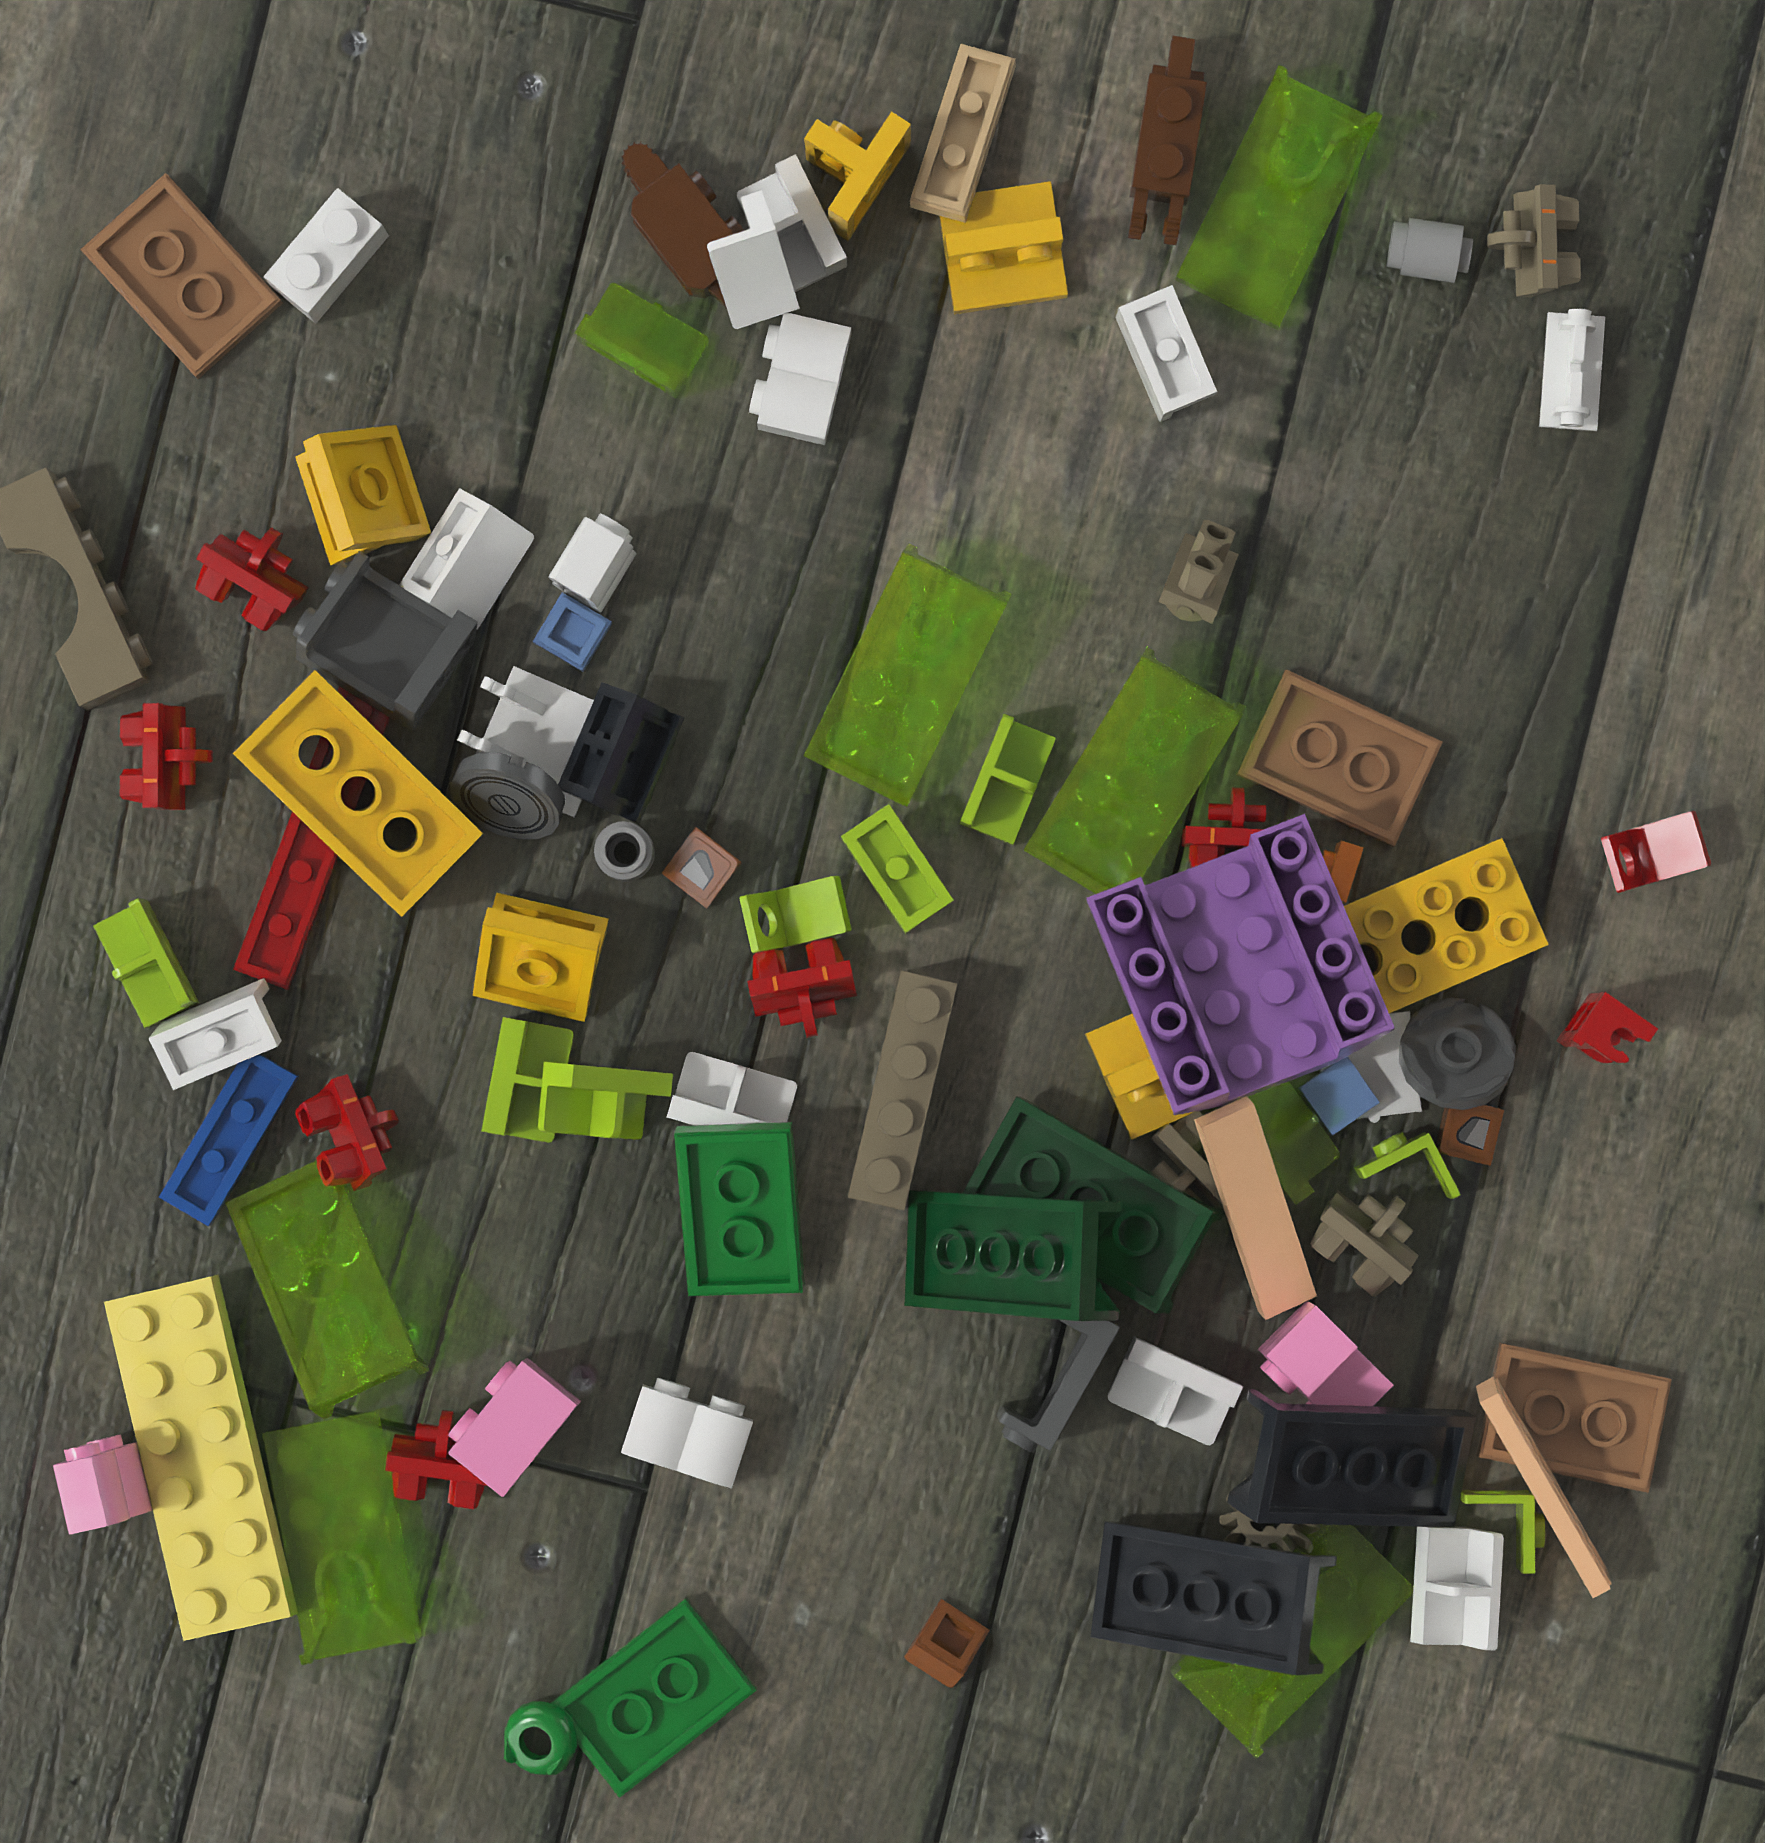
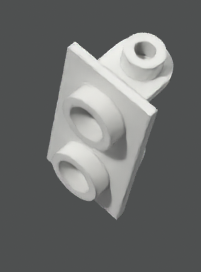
(1572, 370)

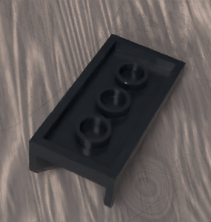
(1356, 1465)
(1208, 1598)

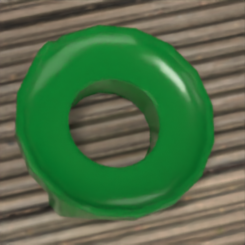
(554, 1723)

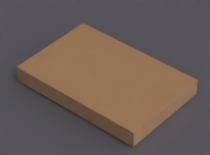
(181, 276)
(1339, 758)
(1582, 1416)

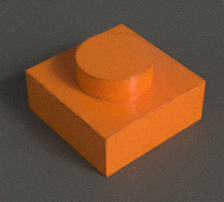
(1343, 866)

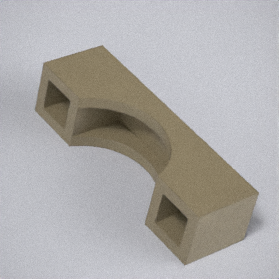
(99, 654)
(902, 1090)

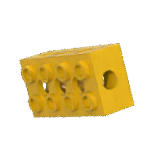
(399, 790)
(1452, 954)

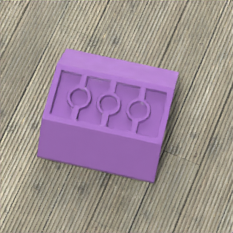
(1242, 969)

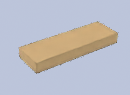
(962, 133)

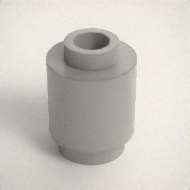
(1429, 249)
(611, 838)

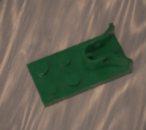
(1145, 1245)
(1007, 1255)

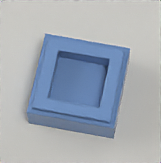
(572, 632)
(1338, 1095)

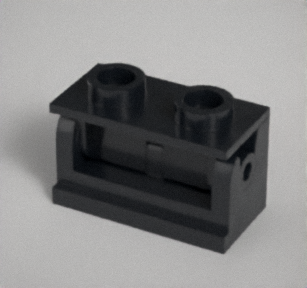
(620, 752)

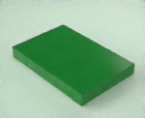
(739, 1209)
(654, 1696)

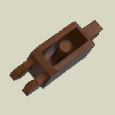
(1167, 139)
(677, 219)

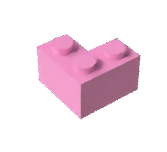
(1321, 1362)
(512, 1426)

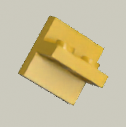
(860, 170)
(1005, 250)
(361, 491)
(539, 956)
(1131, 1076)

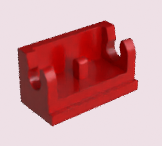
(1601, 1024)

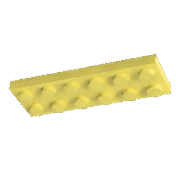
(201, 1458)

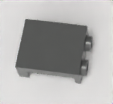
(382, 642)
(1064, 1392)

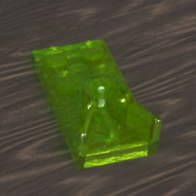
(1277, 199)
(906, 676)
(1134, 777)
(323, 1287)
(342, 1536)
(1348, 1609)

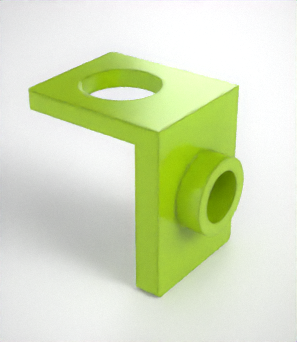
(796, 914)
(1398, 1148)
(1529, 1525)

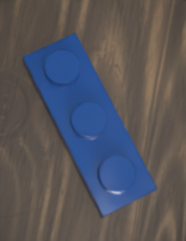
(228, 1138)

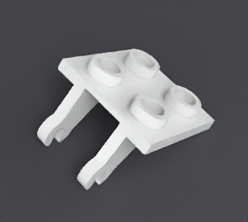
(533, 725)

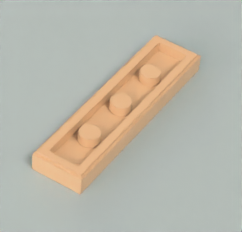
(1255, 1207)
(1544, 1486)

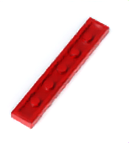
(297, 879)

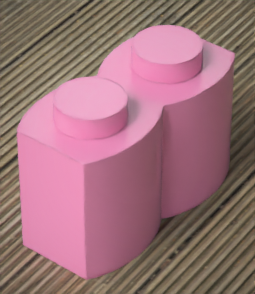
(101, 1484)

